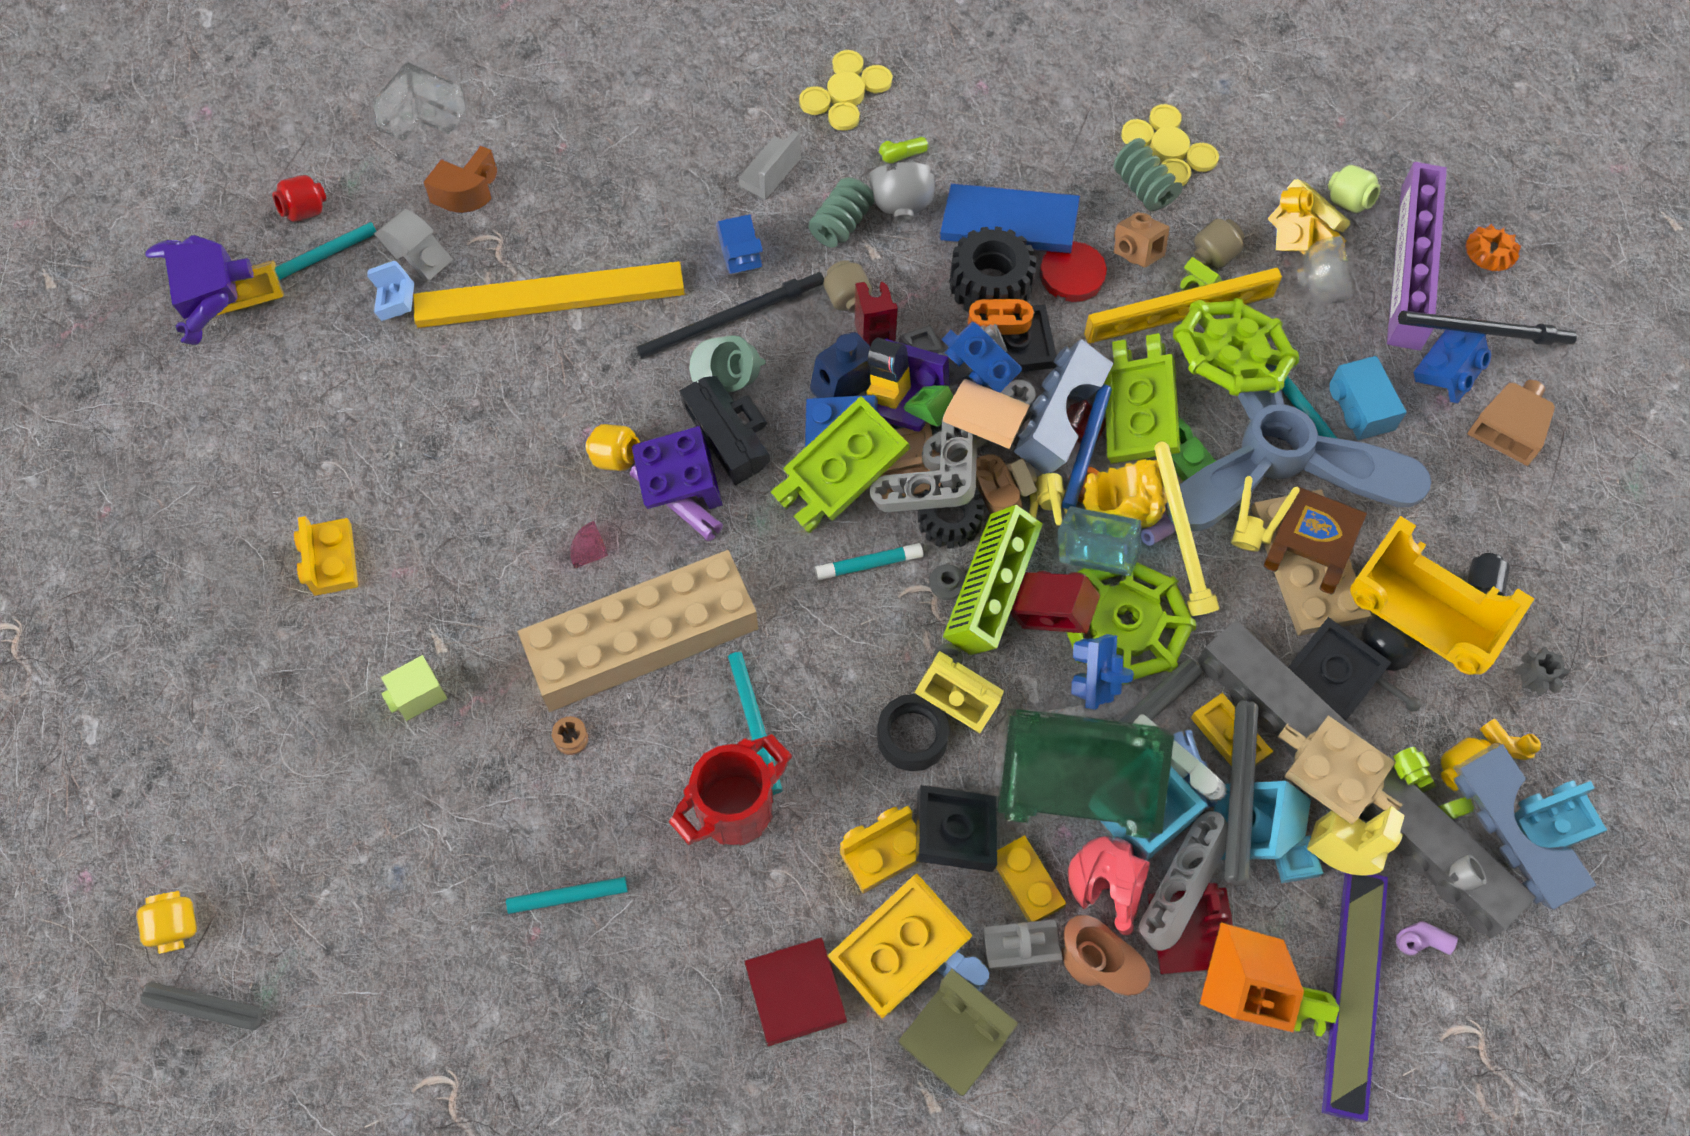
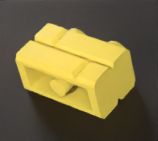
(959, 692)

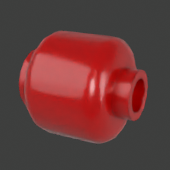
(299, 198)

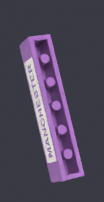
(1417, 252)

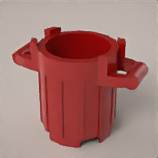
(731, 792)

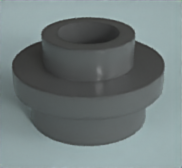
(943, 590)

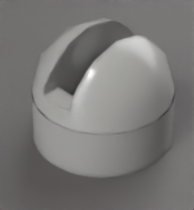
(1468, 872)

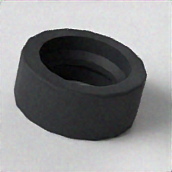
(906, 760)

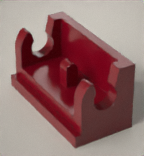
(875, 315)

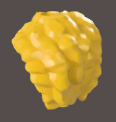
(1128, 492)

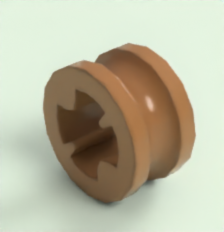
(565, 724)

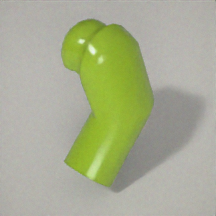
(896, 152)

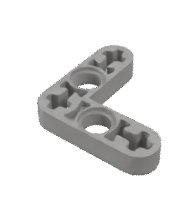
(948, 476)

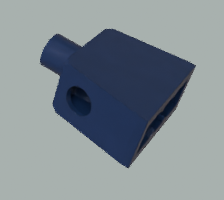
(842, 368)

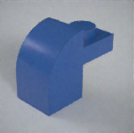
(739, 244)

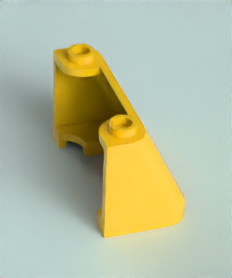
(1436, 604)

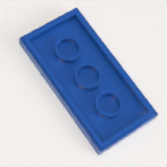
(1039, 217)

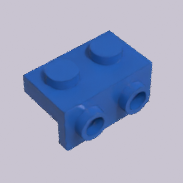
(983, 355)
(1454, 362)

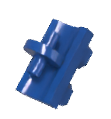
(1104, 671)

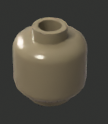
(1218, 243)
(841, 284)

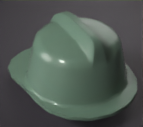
(729, 359)

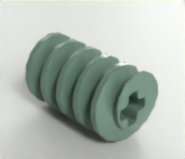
(1146, 176)
(841, 212)

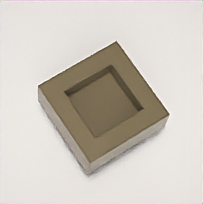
(1023, 476)

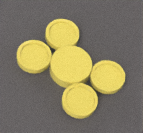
(845, 90)
(1171, 143)

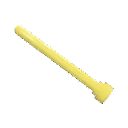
(1201, 598)

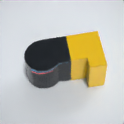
(888, 372)

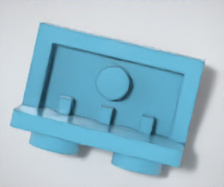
(1561, 818)

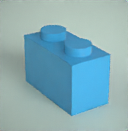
(1367, 398)

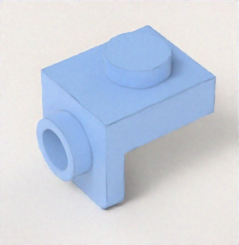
(393, 290)

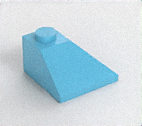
(1277, 818)

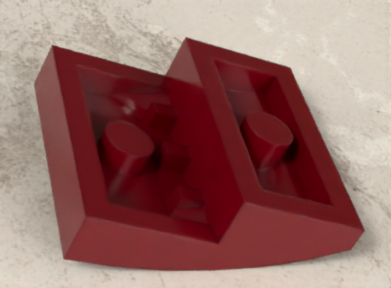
(795, 991)

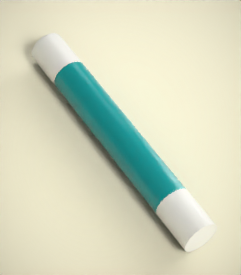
(868, 561)

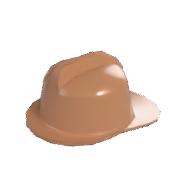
(1102, 958)

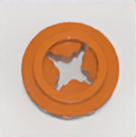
(1479, 248)

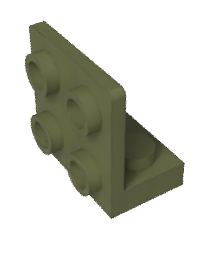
(957, 1033)

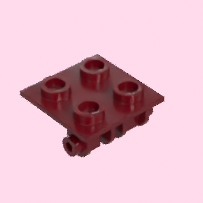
(1198, 939)

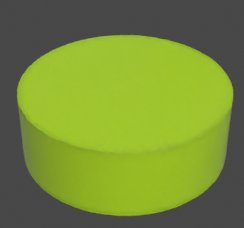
(1458, 808)

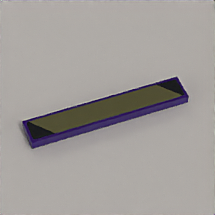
(1356, 993)

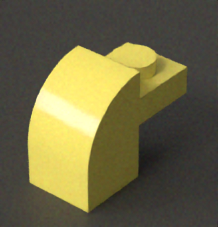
(1358, 846)

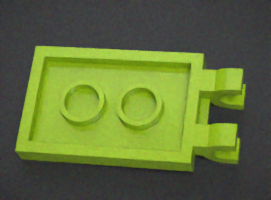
(1141, 402)
(840, 464)

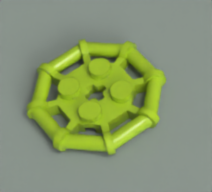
(1216, 344)
(1148, 615)

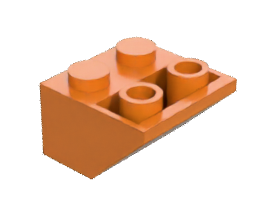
(1253, 979)

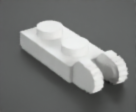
(1200, 776)

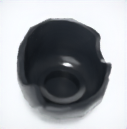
(1389, 642)

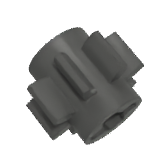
(1542, 671)

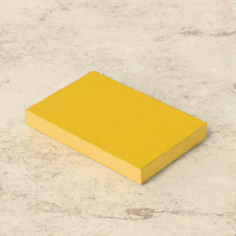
(899, 945)

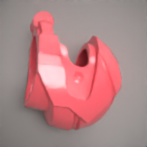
(1112, 866)

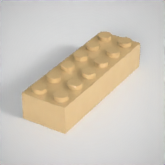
(638, 630)

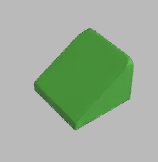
(930, 404)

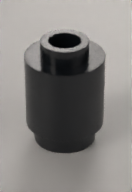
(1489, 571)

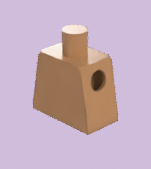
(1516, 421)

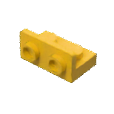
(326, 555)
(880, 849)

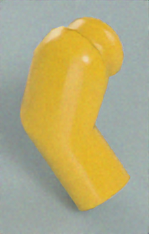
(1519, 748)

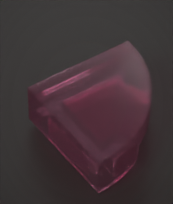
(587, 546)

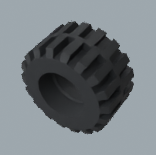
(996, 251)

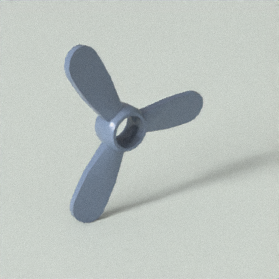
(1346, 463)

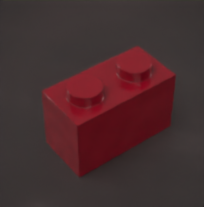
(1055, 602)

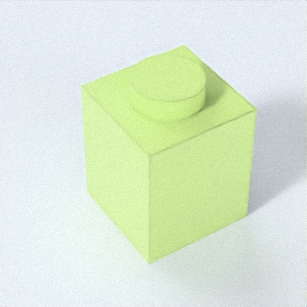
(412, 689)

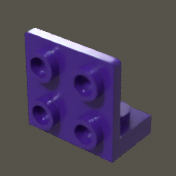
(925, 370)
(676, 469)

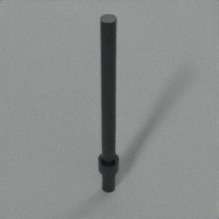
(789, 291)
(1540, 334)

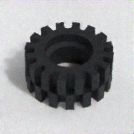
(956, 531)

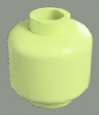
(1354, 188)

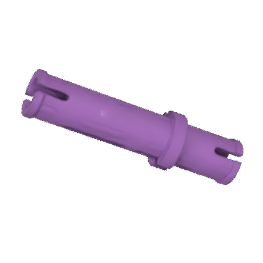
(692, 514)

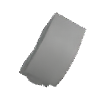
(413, 238)

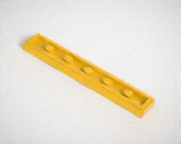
(1176, 306)

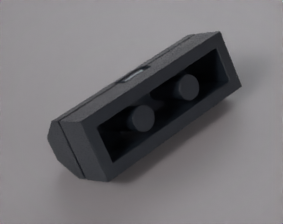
(728, 438)

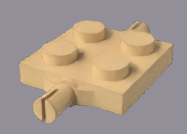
(1339, 769)

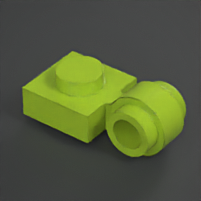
(1414, 769)

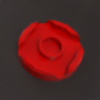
(1073, 274)

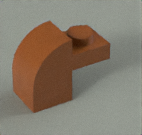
(462, 188)

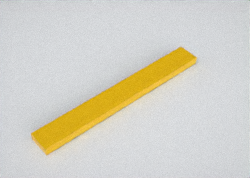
(548, 294)

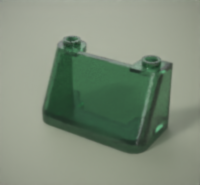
(1085, 770)

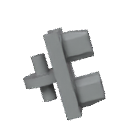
(1021, 944)

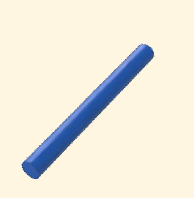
(1086, 447)

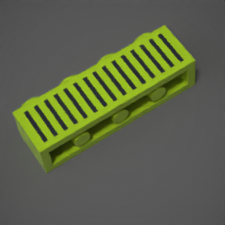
(993, 580)

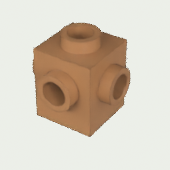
(1141, 239)

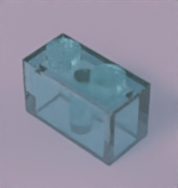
(1099, 541)

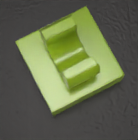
(1198, 274)
(1319, 1006)

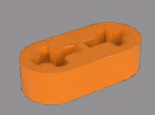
(1001, 313)

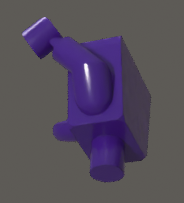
(199, 280)

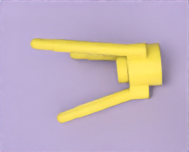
(1048, 495)
(1249, 530)

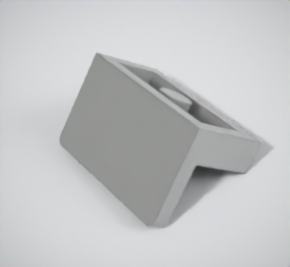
(771, 165)

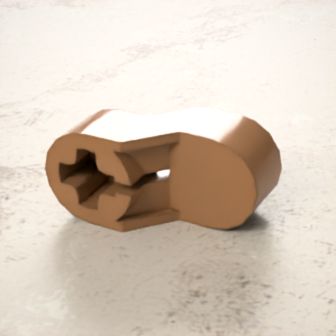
(994, 474)

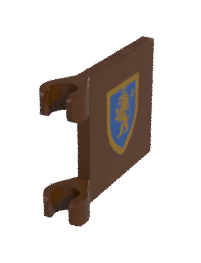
(1319, 532)

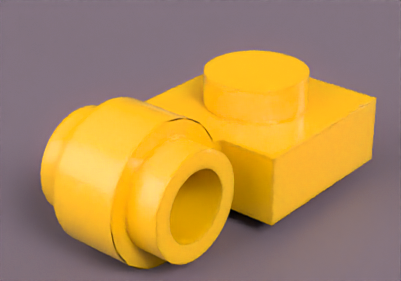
(1295, 231)

